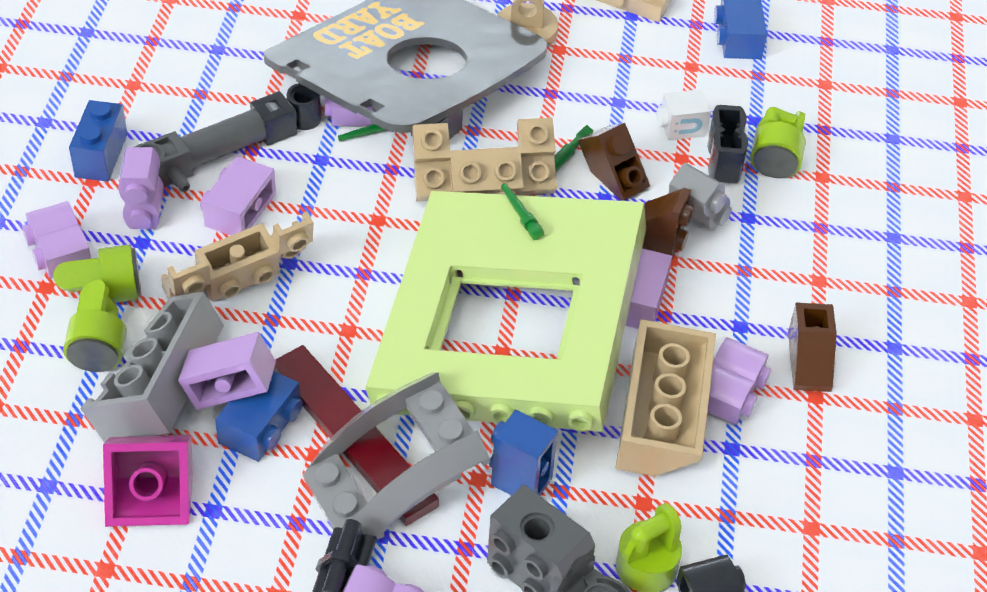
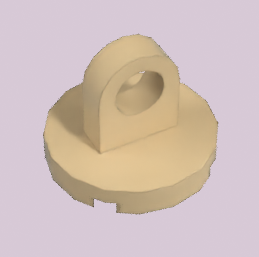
(532, 17)

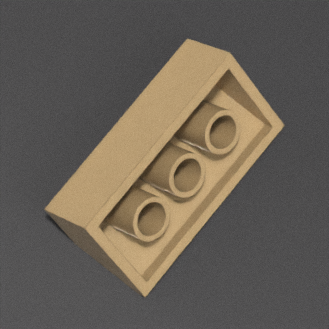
(666, 399)

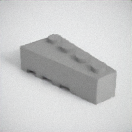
(146, 390)

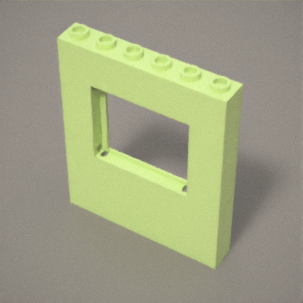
(491, 247)

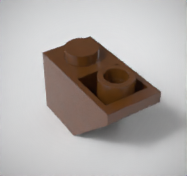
(615, 160)
(666, 222)
(812, 346)

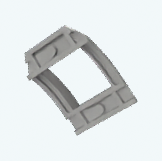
(444, 427)

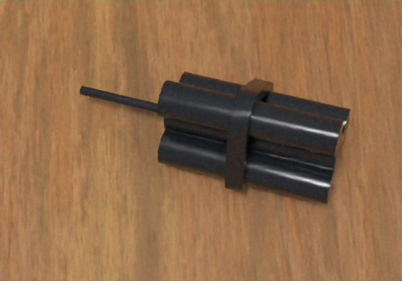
(345, 550)

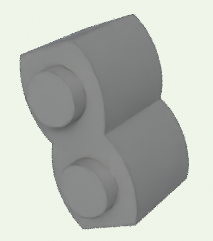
(706, 196)

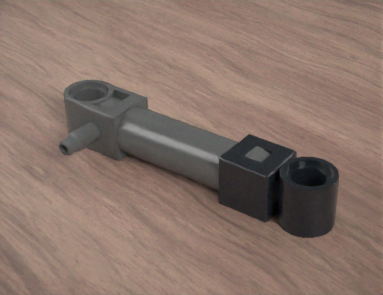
(268, 120)

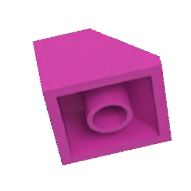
(147, 480)

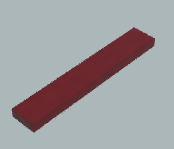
(332, 409)

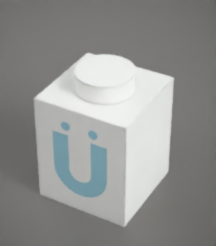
(684, 114)

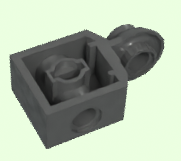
(543, 548)

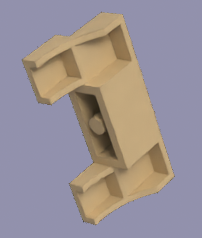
(523, 168)
(239, 260)

